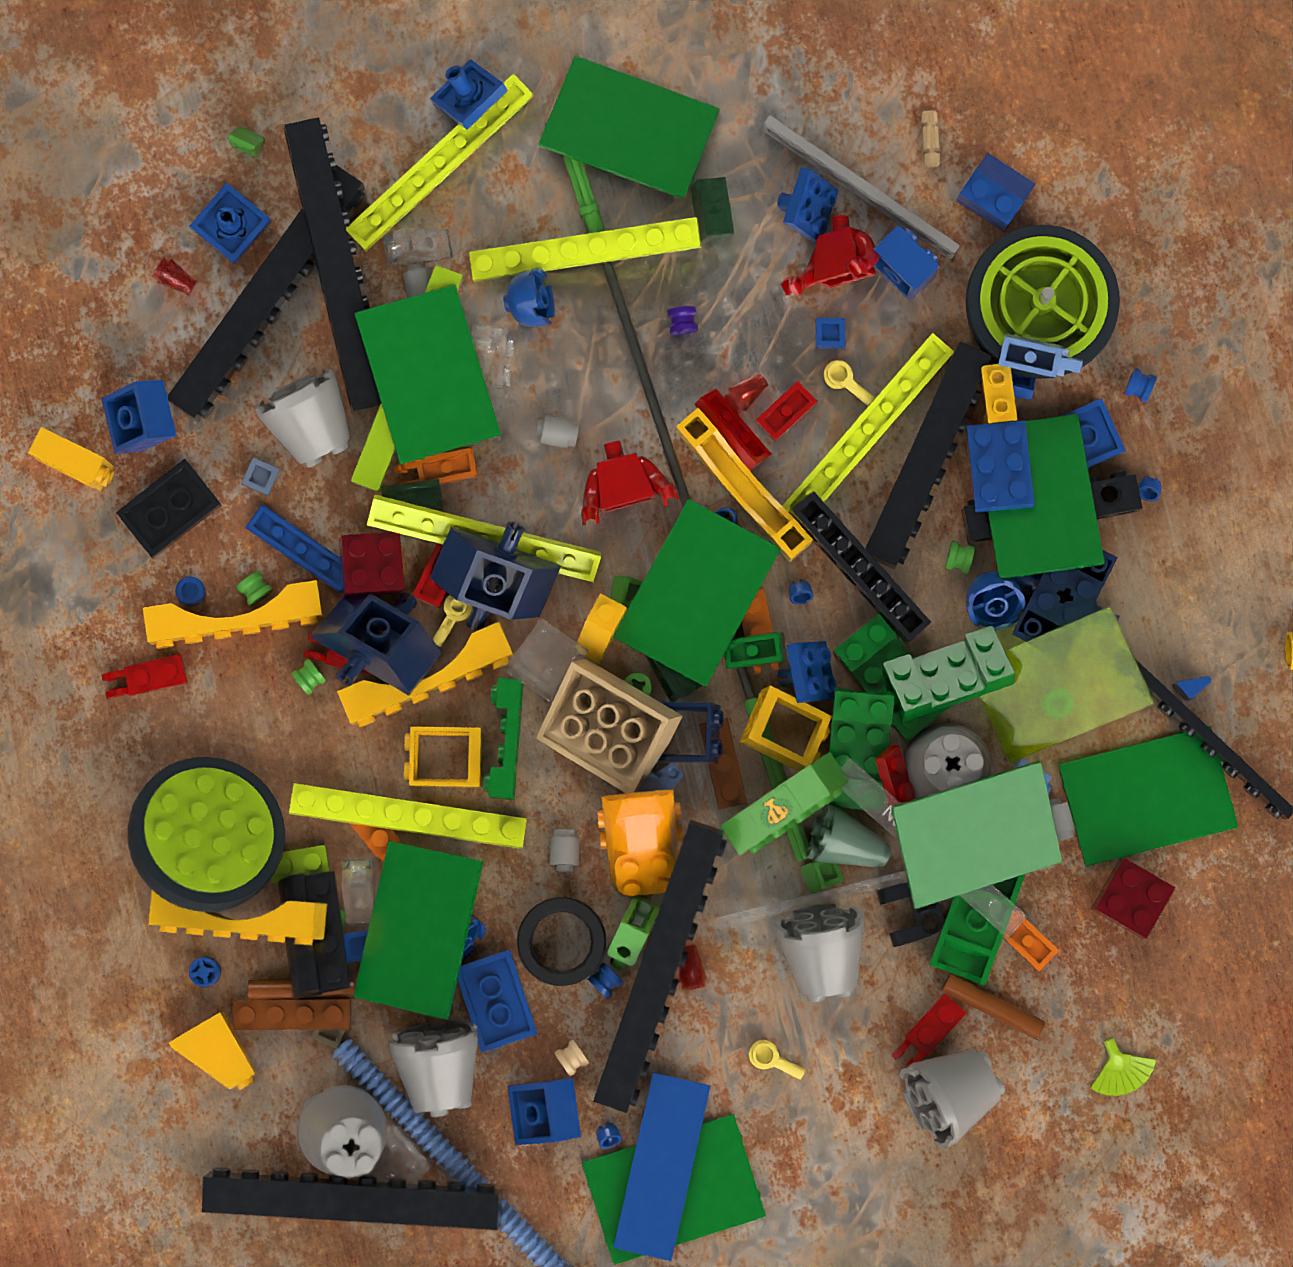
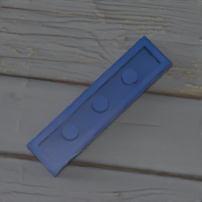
(297, 546)

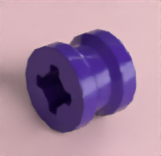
(682, 320)

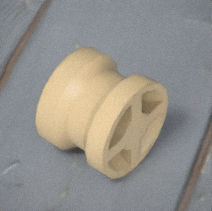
(572, 1057)

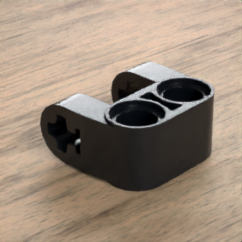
(915, 932)

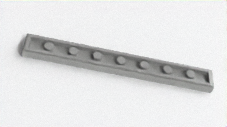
(860, 187)

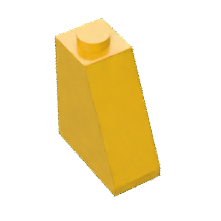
(601, 627)
(217, 1051)

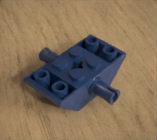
(471, 561)
(1043, 609)
(379, 640)

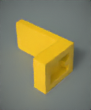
(998, 394)

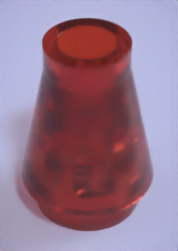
(173, 276)
(746, 392)
(693, 973)

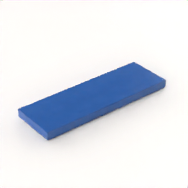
(662, 1166)

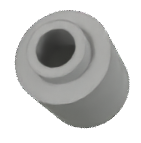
(416, 279)
(557, 431)
(1062, 819)
(564, 850)

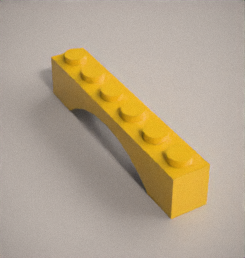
(742, 485)
(293, 604)
(483, 649)
(292, 919)

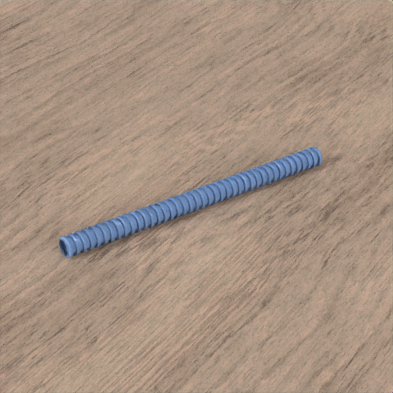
(441, 1150)

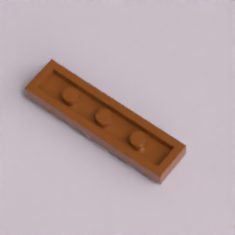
(291, 1014)

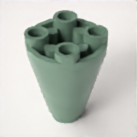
(845, 841)

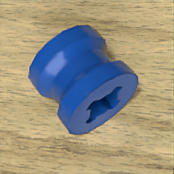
(1140, 385)
(200, 973)
(606, 980)

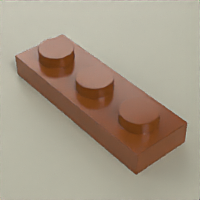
(726, 774)

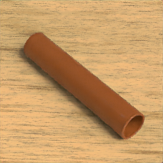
(282, 990)
(993, 1006)

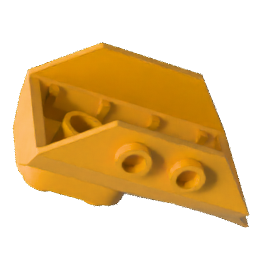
(641, 840)

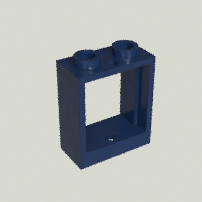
(715, 721)

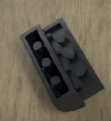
(324, 964)

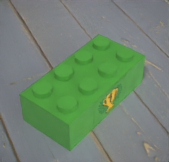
(786, 805)

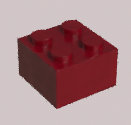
(371, 563)
(1133, 898)

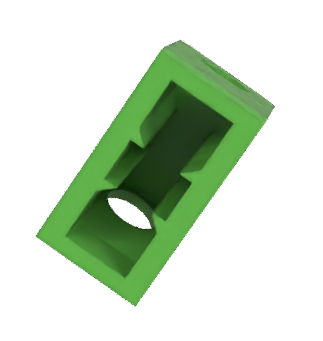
(630, 938)

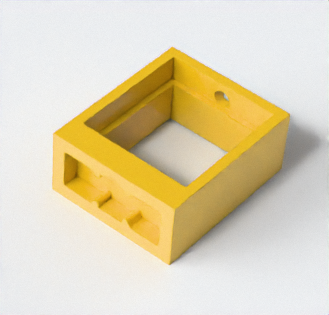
(71, 459)
(759, 717)
(411, 768)

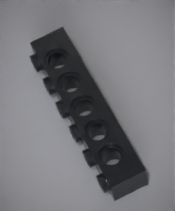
(1123, 486)
(859, 567)

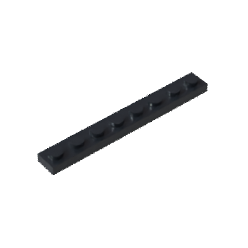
(1214, 746)

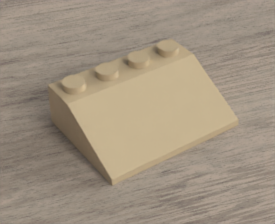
(608, 726)

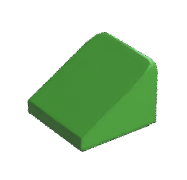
(246, 141)
(624, 589)
(821, 875)

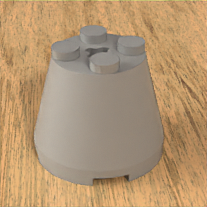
(307, 417)
(931, 747)
(823, 949)
(436, 1065)
(951, 1093)
(342, 1131)

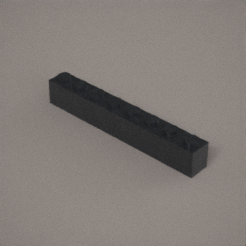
(927, 455)

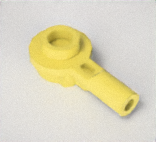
(839, 375)
(456, 612)
(765, 1055)

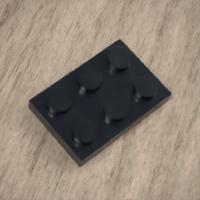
(168, 508)

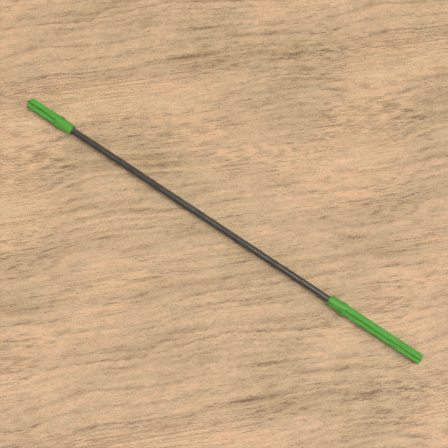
(590, 213)

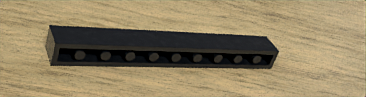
(332, 254)
(253, 311)
(658, 966)
(352, 1199)

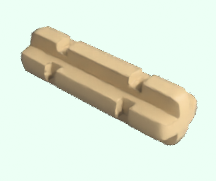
(930, 138)

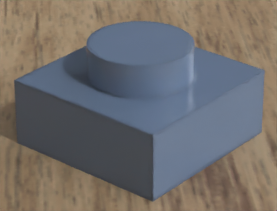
(260, 477)

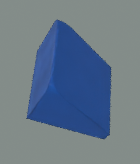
(1190, 688)

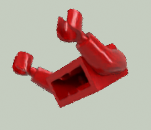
(837, 259)
(622, 483)

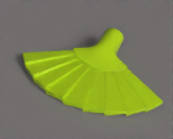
(1122, 1071)

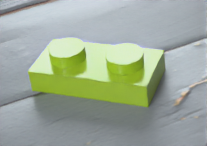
(305, 860)

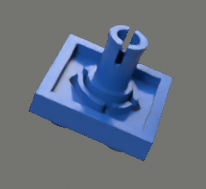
(468, 93)
(809, 204)
(226, 206)
(809, 672)

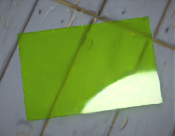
(1066, 685)

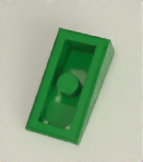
(756, 650)

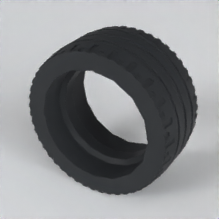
(526, 948)

